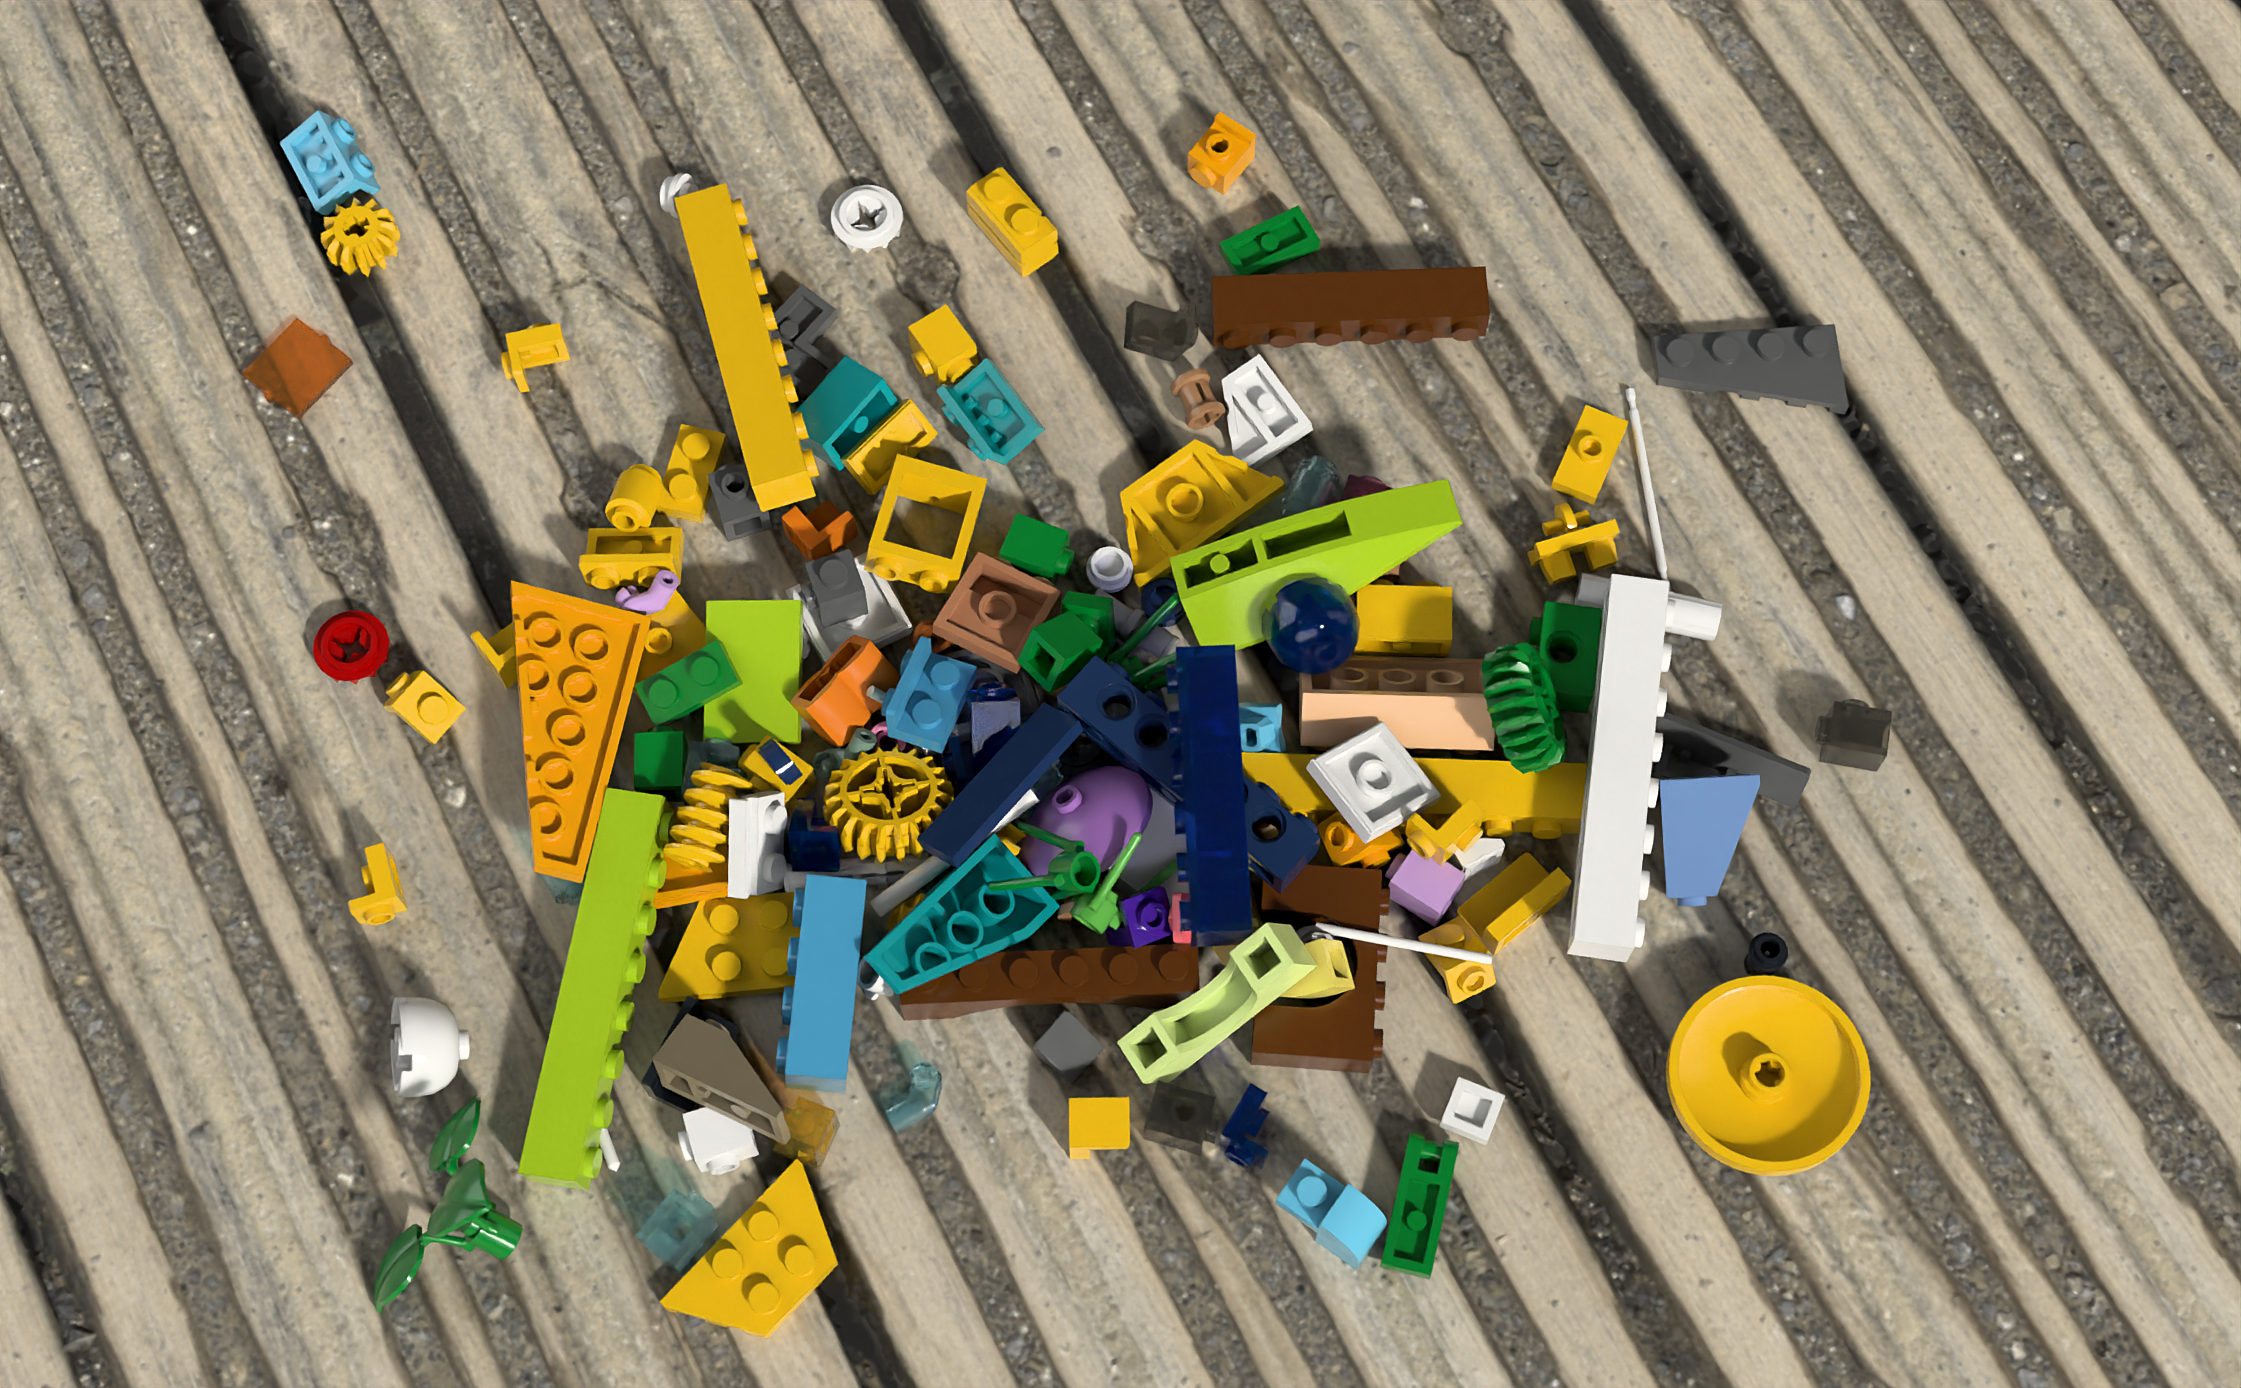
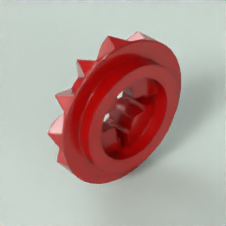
(344, 629)

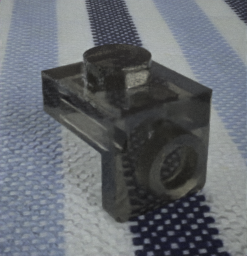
(1159, 330)

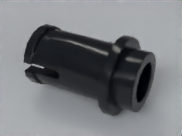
(1758, 946)

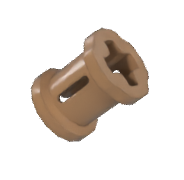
(1197, 399)

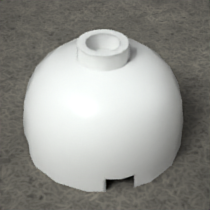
(425, 1046)

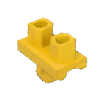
(1555, 552)

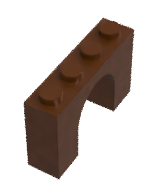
(1341, 1032)

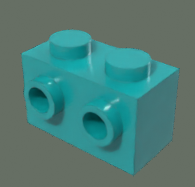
(838, 410)

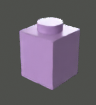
(1424, 885)

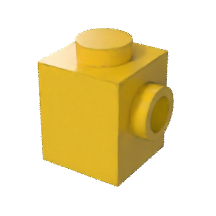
(942, 347)

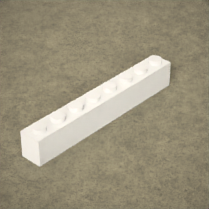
(1619, 769)

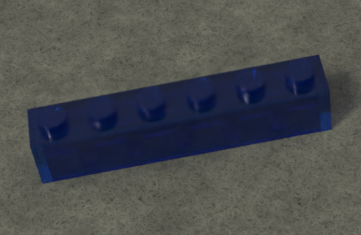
(1212, 796)

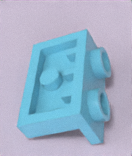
(329, 161)

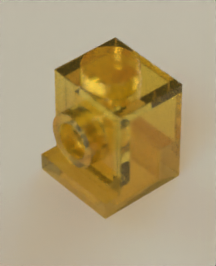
(811, 1132)

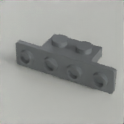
(1699, 751)

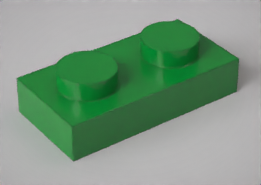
(1270, 244)
(688, 684)

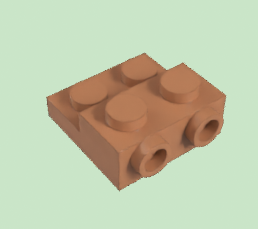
(996, 610)

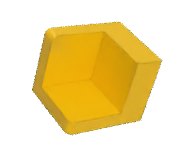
(499, 654)
(1098, 1125)

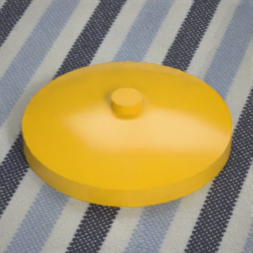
(1768, 1075)

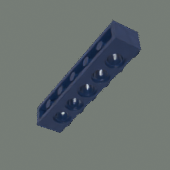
(1103, 684)

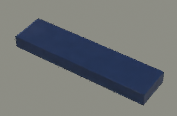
(1000, 785)

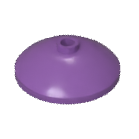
(1092, 806)

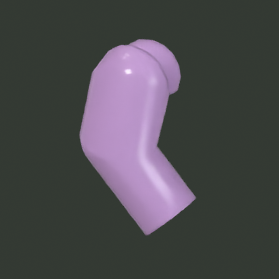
(653, 599)

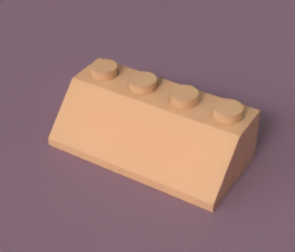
(1419, 699)

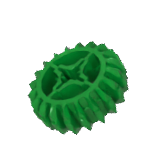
(1524, 707)

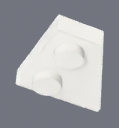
(1261, 413)

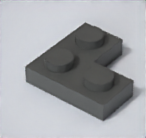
(800, 325)

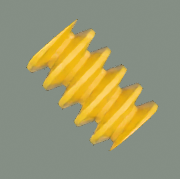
(705, 818)

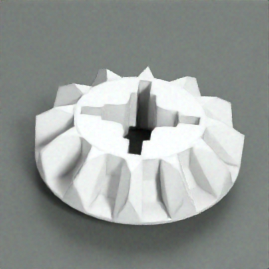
(872, 201)

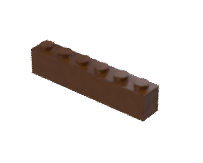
(1349, 307)

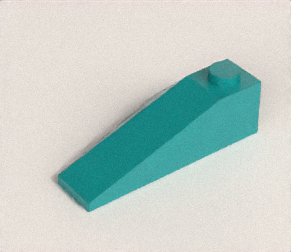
(961, 920)

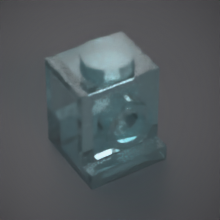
(658, 1231)

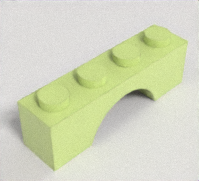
(1252, 979)

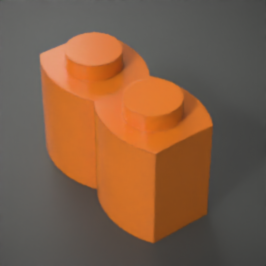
(836, 696)

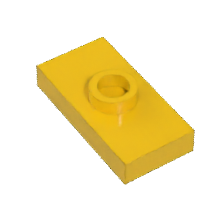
(899, 432)
(1589, 454)

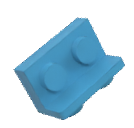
(927, 697)

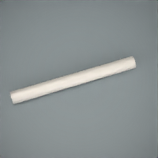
(934, 866)

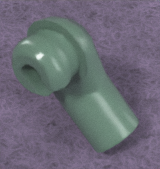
(831, 760)

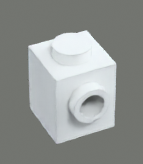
(716, 1141)

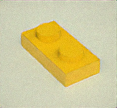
(686, 478)

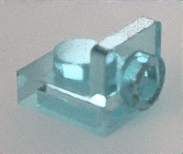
(713, 751)

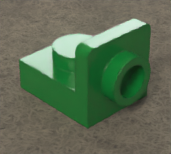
(1097, 614)

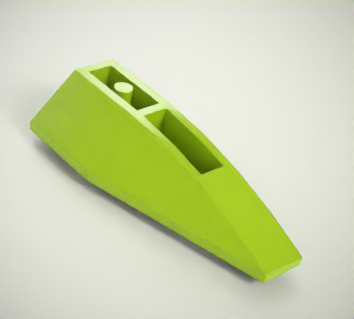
(1346, 542)

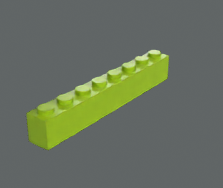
(597, 991)

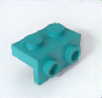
(990, 413)

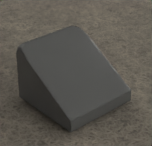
(1068, 1047)

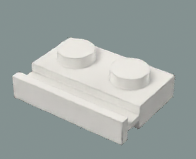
(756, 844)

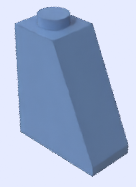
(1702, 830)

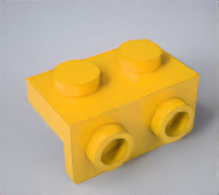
(631, 557)

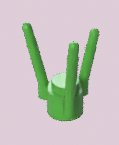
(1099, 908)

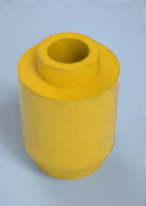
(635, 498)

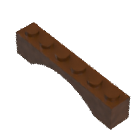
(1104, 975)

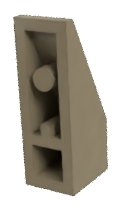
(711, 1070)

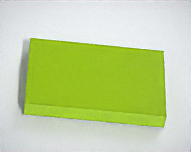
(768, 655)

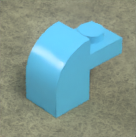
(1338, 1213)

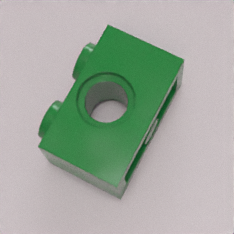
(1576, 632)

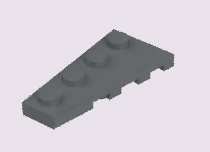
(1771, 363)

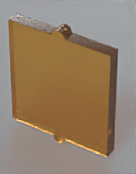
(297, 368)

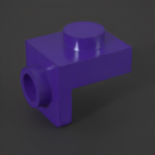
(1143, 919)

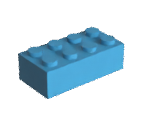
(825, 983)

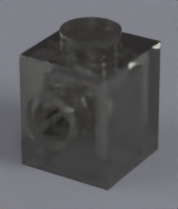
(1854, 735)
(1181, 1118)

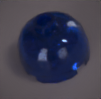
(1312, 626)

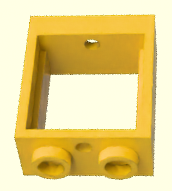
(935, 487)

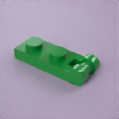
(1419, 1207)

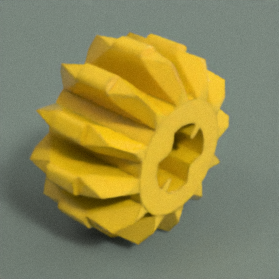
(360, 237)

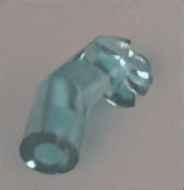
(922, 1097)

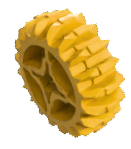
(886, 802)

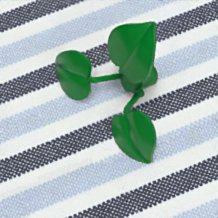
(461, 1207)

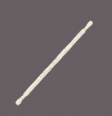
(1647, 485)

